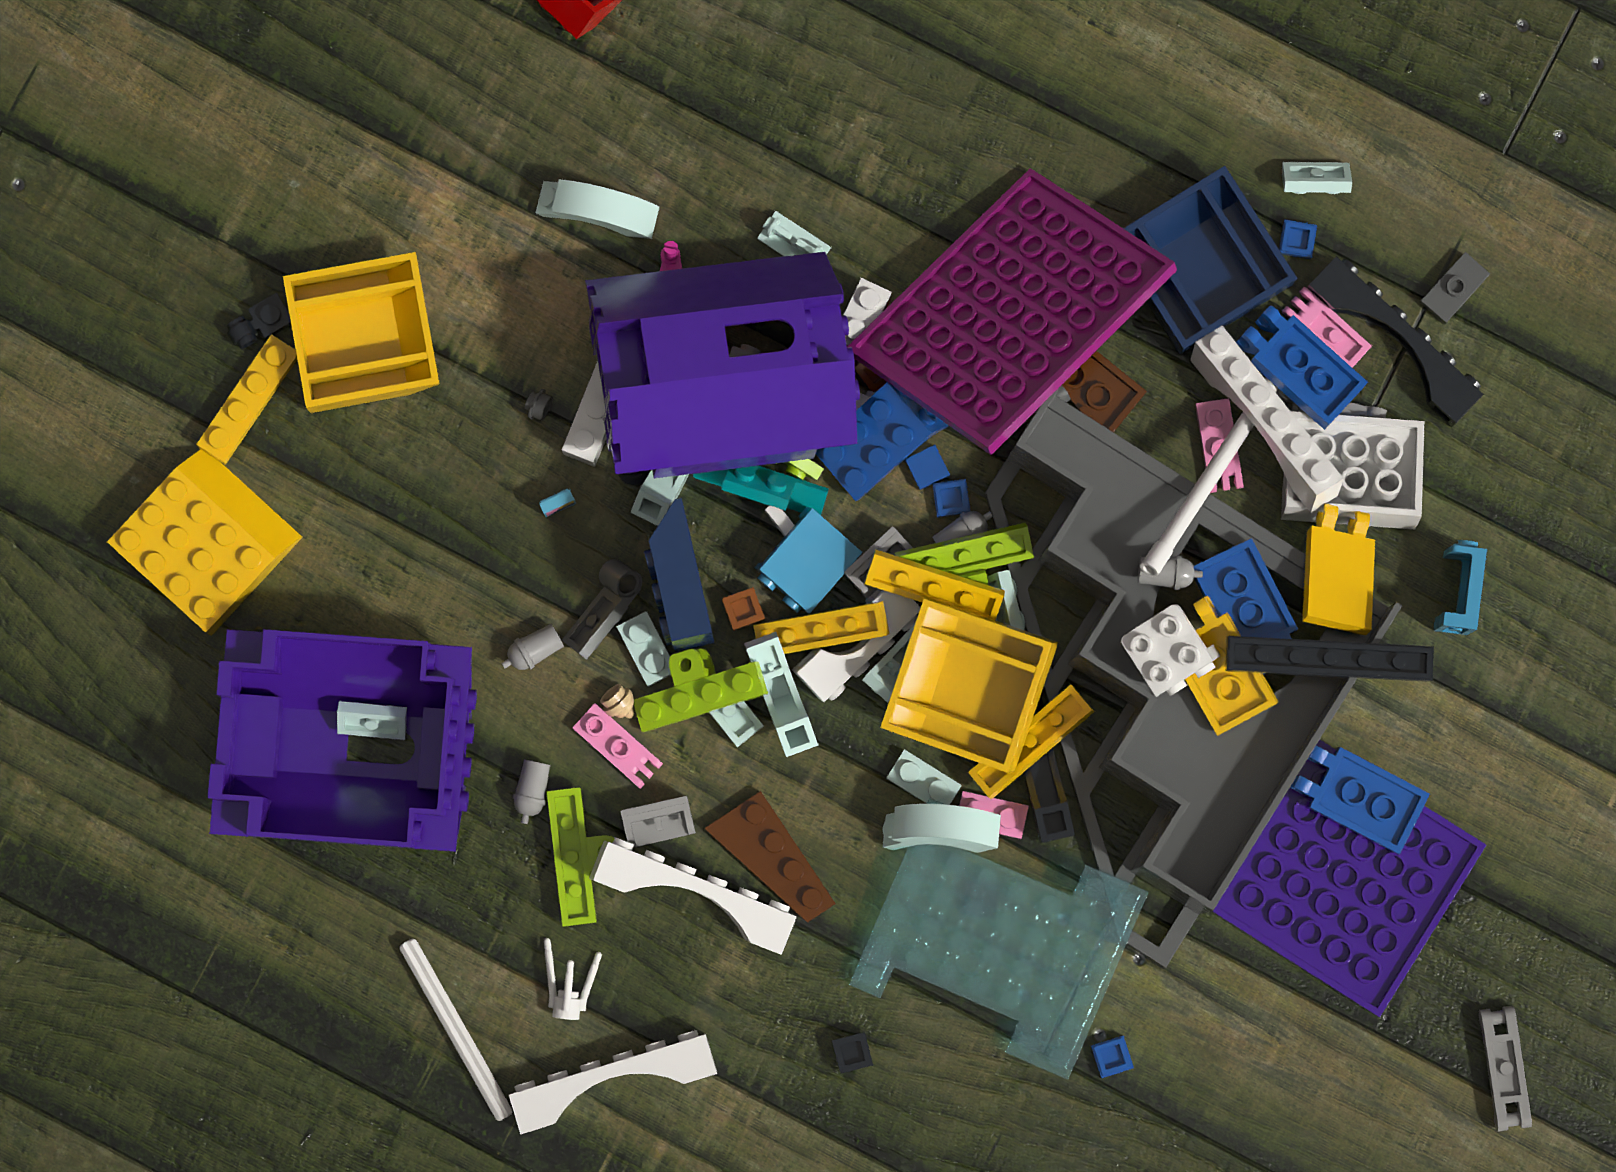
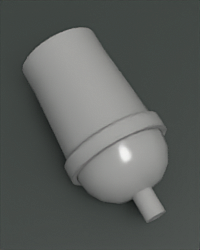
(965, 525)
(1175, 574)
(533, 648)
(531, 789)

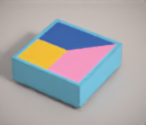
(557, 502)

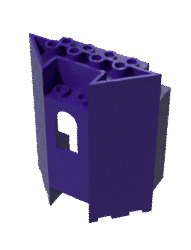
(692, 409)
(287, 768)

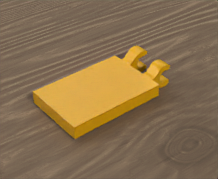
(1339, 573)
(1225, 695)

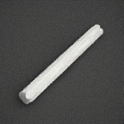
(456, 1029)

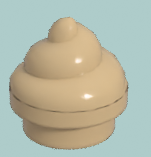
(618, 702)

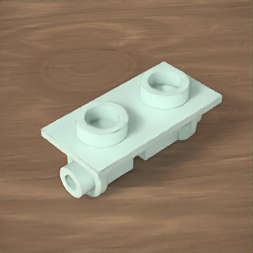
(789, 238)

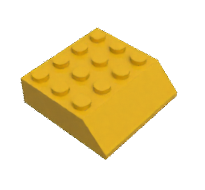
(361, 332)
(204, 540)
(969, 685)

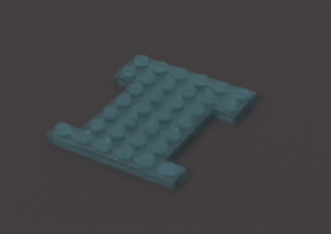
(1005, 944)

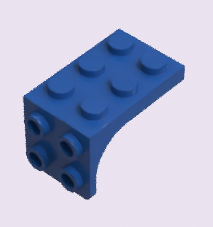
(887, 433)

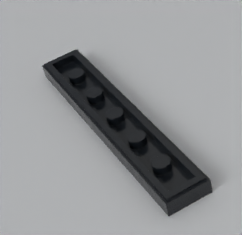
(1329, 658)

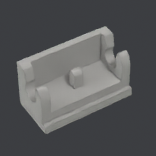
(857, 572)
(658, 821)

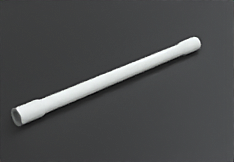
(1163, 548)

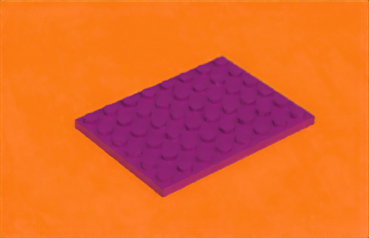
(1011, 310)

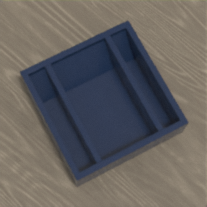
(1220, 258)
(679, 584)

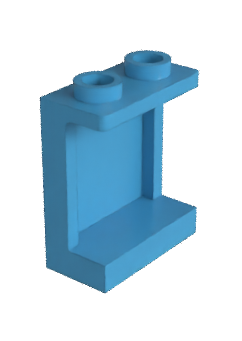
(807, 561)
(1470, 589)

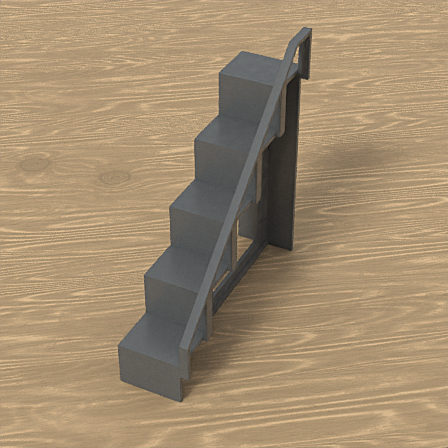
(1207, 787)

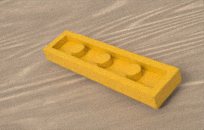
(248, 399)
(922, 581)
(828, 627)
(1046, 730)

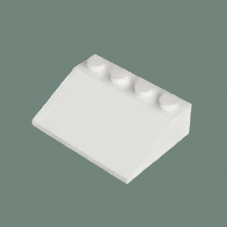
(1379, 470)

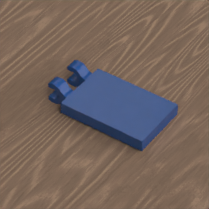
(1302, 366)
(1244, 588)
(1363, 798)

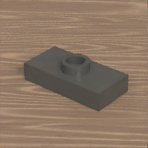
(1454, 288)

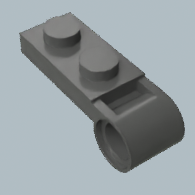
(620, 588)

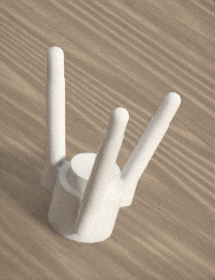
(567, 1003)

